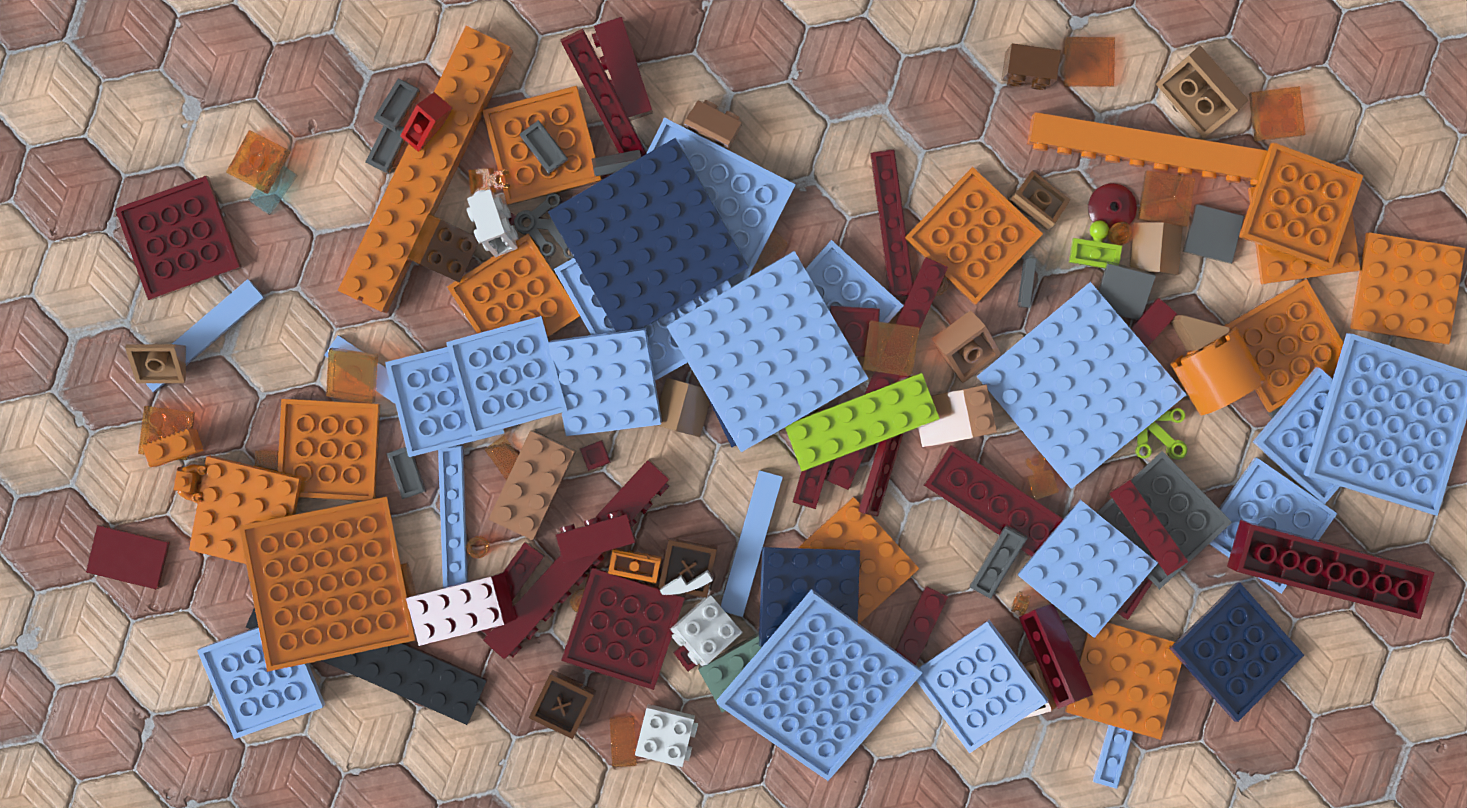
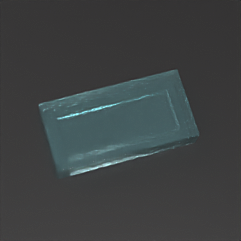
(269, 201)

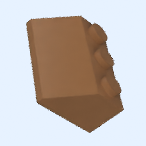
(1202, 92)

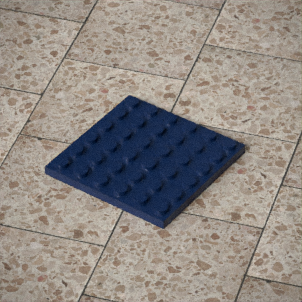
(648, 238)

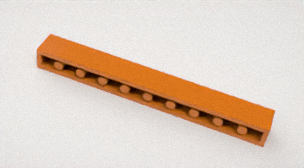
(1145, 147)

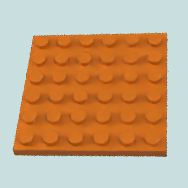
(326, 583)

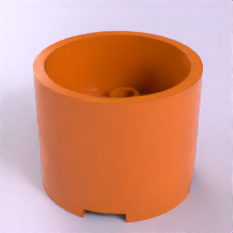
(1218, 373)

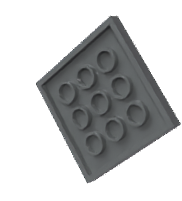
(1179, 506)

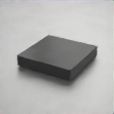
(1213, 234)
(1126, 289)

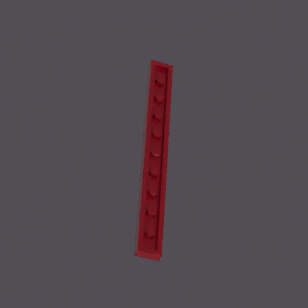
(912, 315)

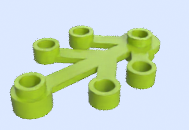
(1167, 440)

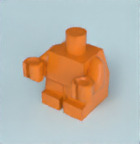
(188, 482)

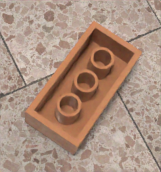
(532, 485)

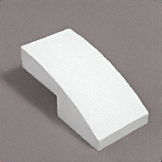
(679, 584)

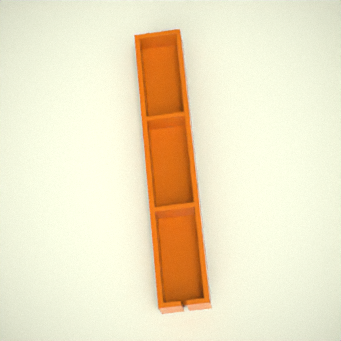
(425, 175)

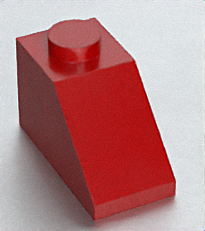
(425, 121)

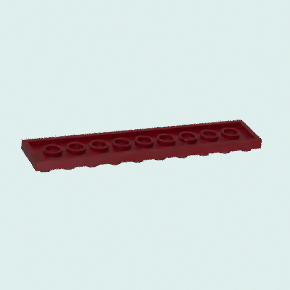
(999, 503)

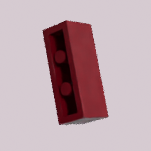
(595, 536)

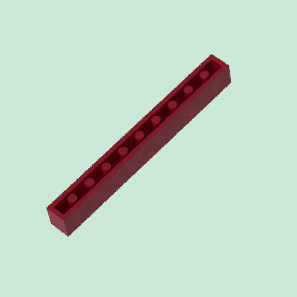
(560, 576)

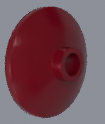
(1102, 198)

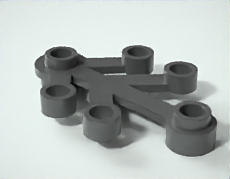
(537, 223)

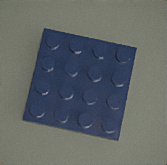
(791, 575)
(1236, 651)

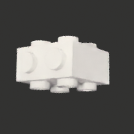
(492, 223)
(705, 631)
(666, 735)

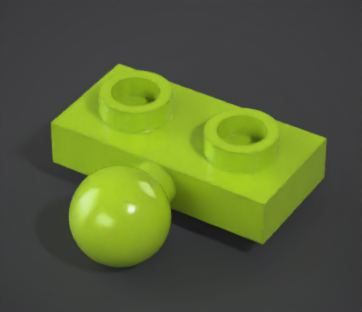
(1095, 252)

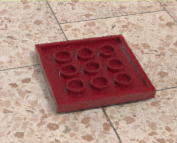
(178, 238)
(622, 628)

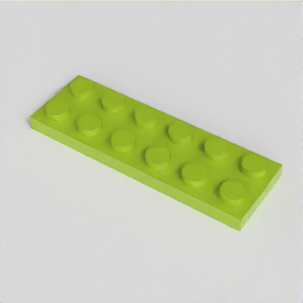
(862, 422)

